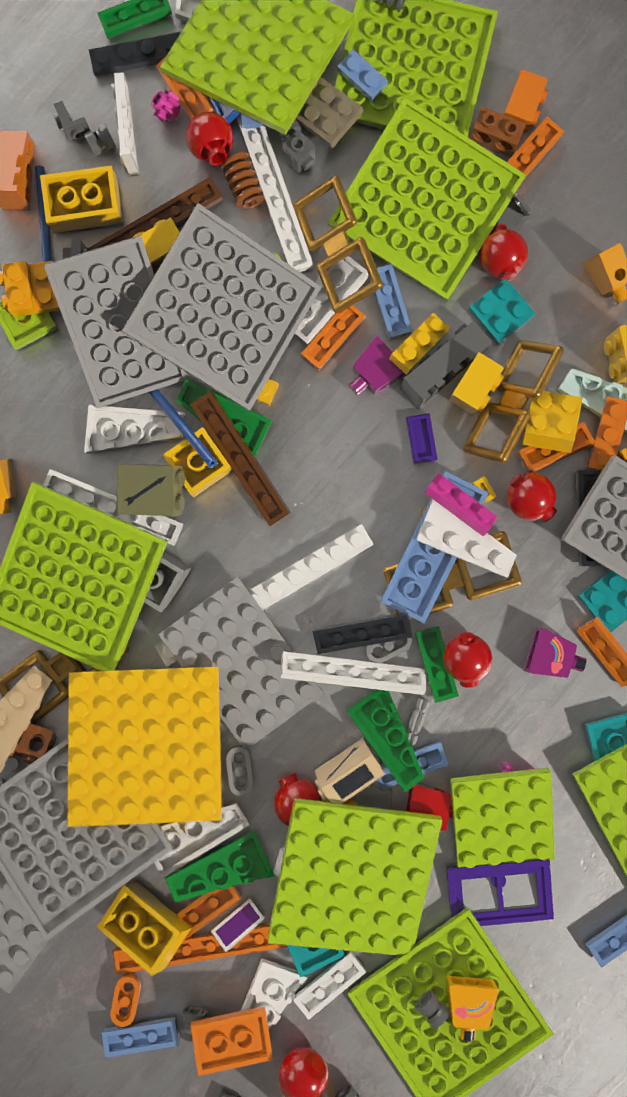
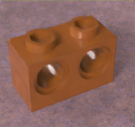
(497, 132)
(28, 738)

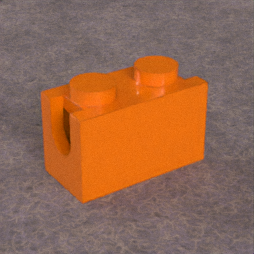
(526, 97)

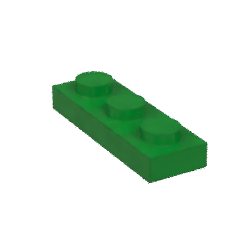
(132, 15)
(432, 652)

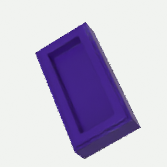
(421, 438)

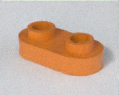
(125, 998)

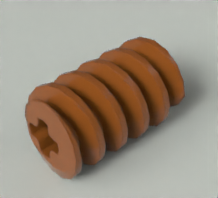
(241, 181)

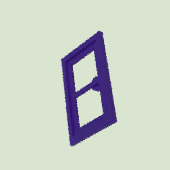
(497, 874)

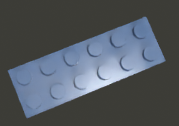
(423, 568)

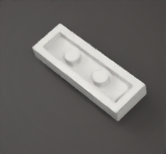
(329, 984)

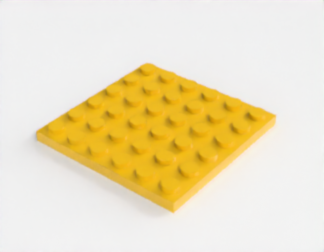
(144, 747)

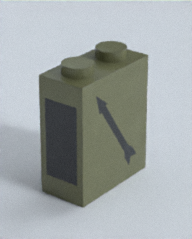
(150, 489)

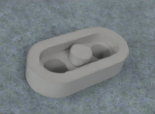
(390, 650)
(239, 770)

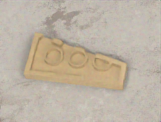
(19, 707)

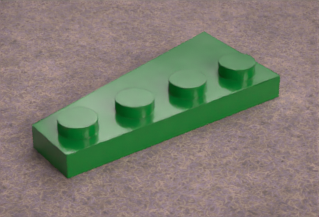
(250, 424)
(384, 731)
(225, 867)

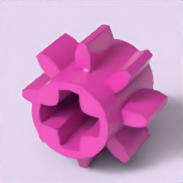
(166, 105)

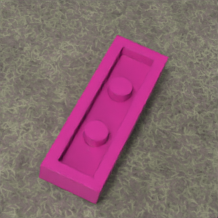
(461, 504)

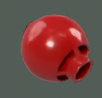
(209, 138)
(504, 253)
(532, 497)
(467, 659)
(293, 788)
(303, 1073)

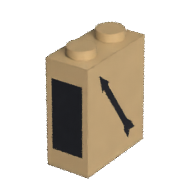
(348, 773)

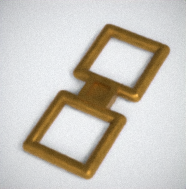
(337, 245)
(513, 400)
(460, 576)
(56, 669)

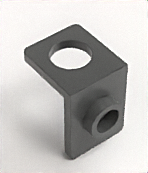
(514, 212)

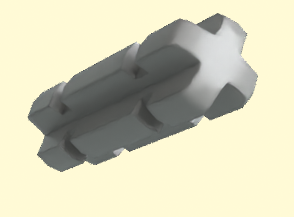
(417, 719)

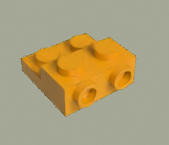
(27, 289)

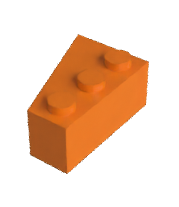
(15, 170)

